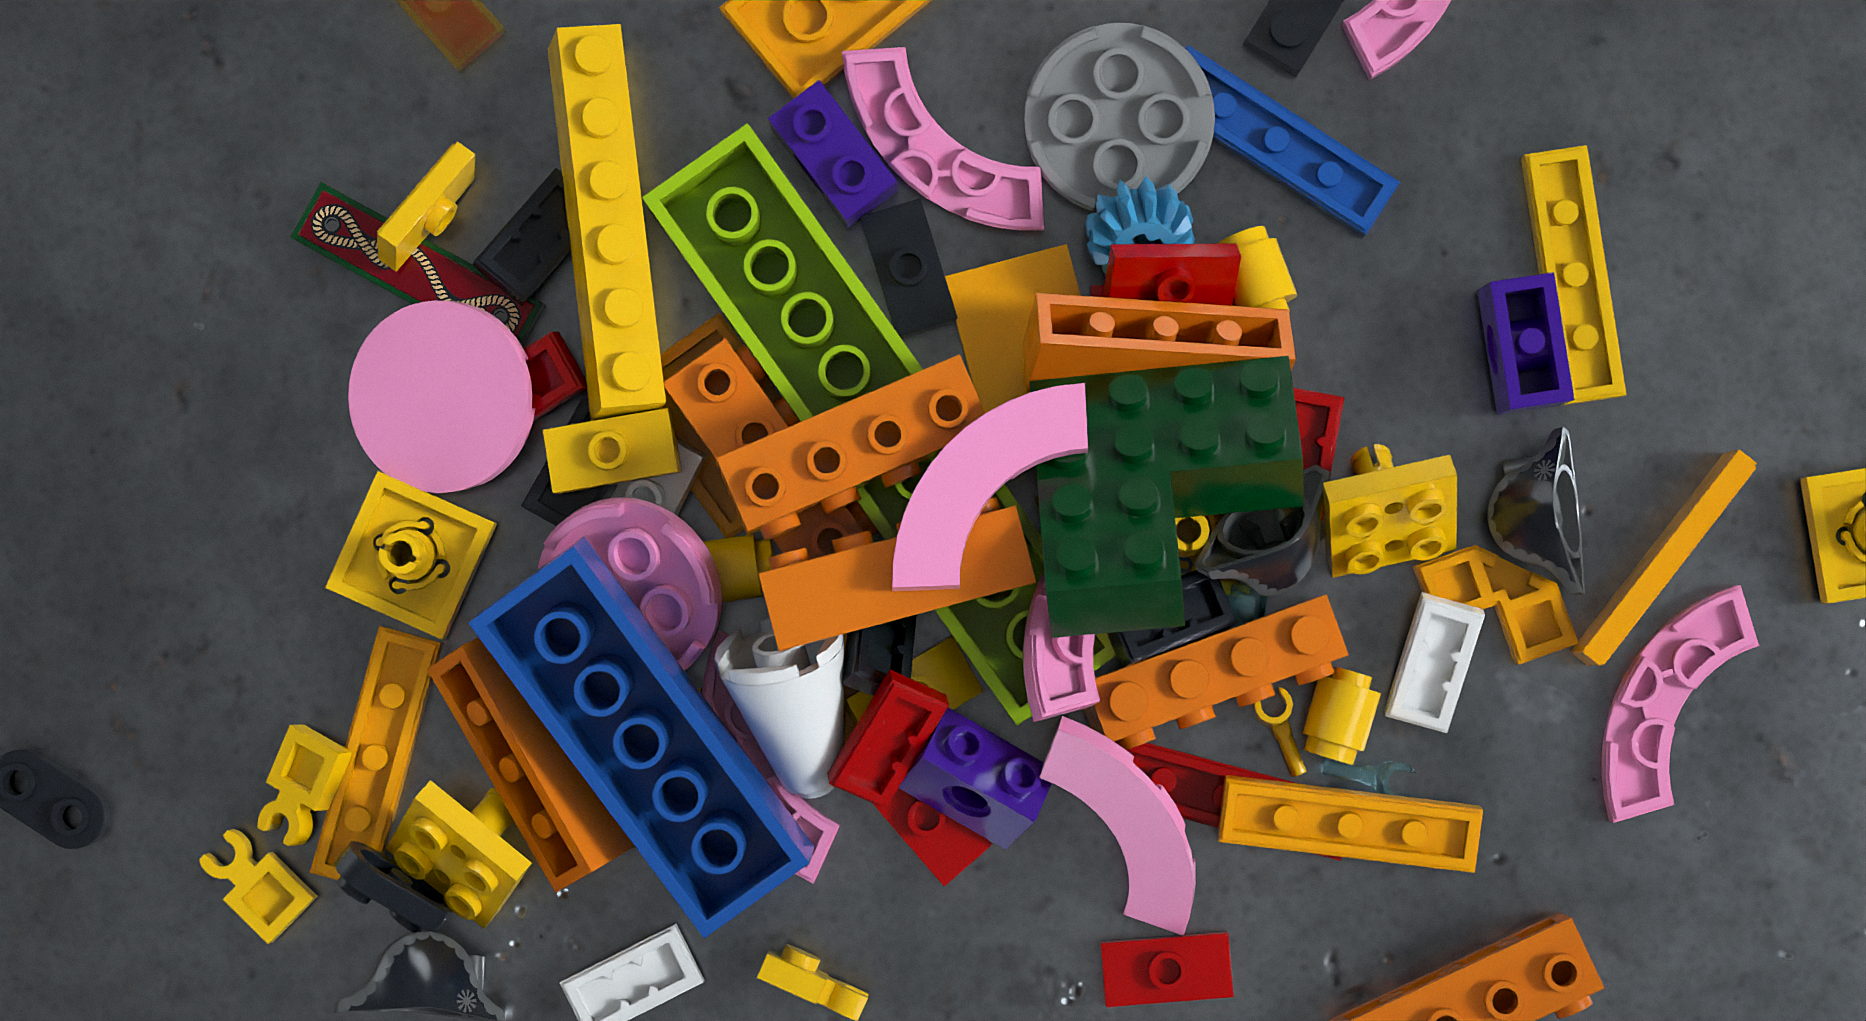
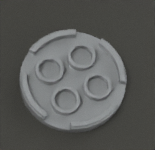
(1116, 109)

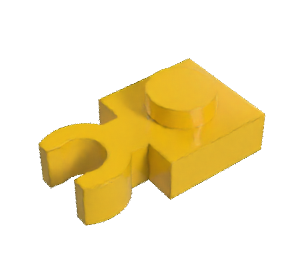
(307, 778)
(264, 892)
(798, 974)

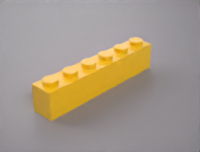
(605, 221)

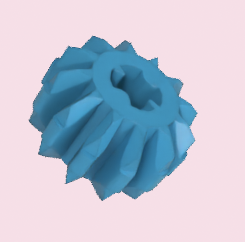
(1137, 218)

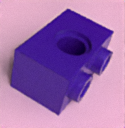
(833, 154)
(1525, 343)
(978, 780)

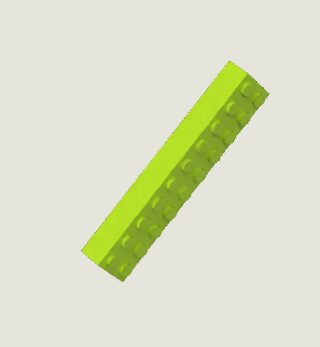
(824, 347)

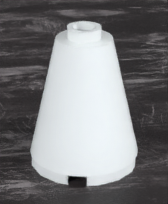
(789, 703)

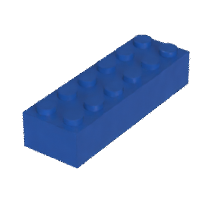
(643, 737)

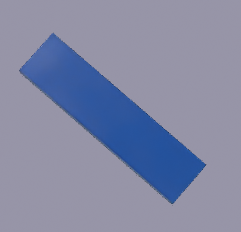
(1295, 151)

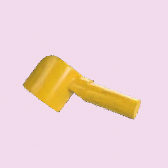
(1283, 732)

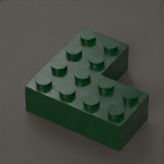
(1159, 452)

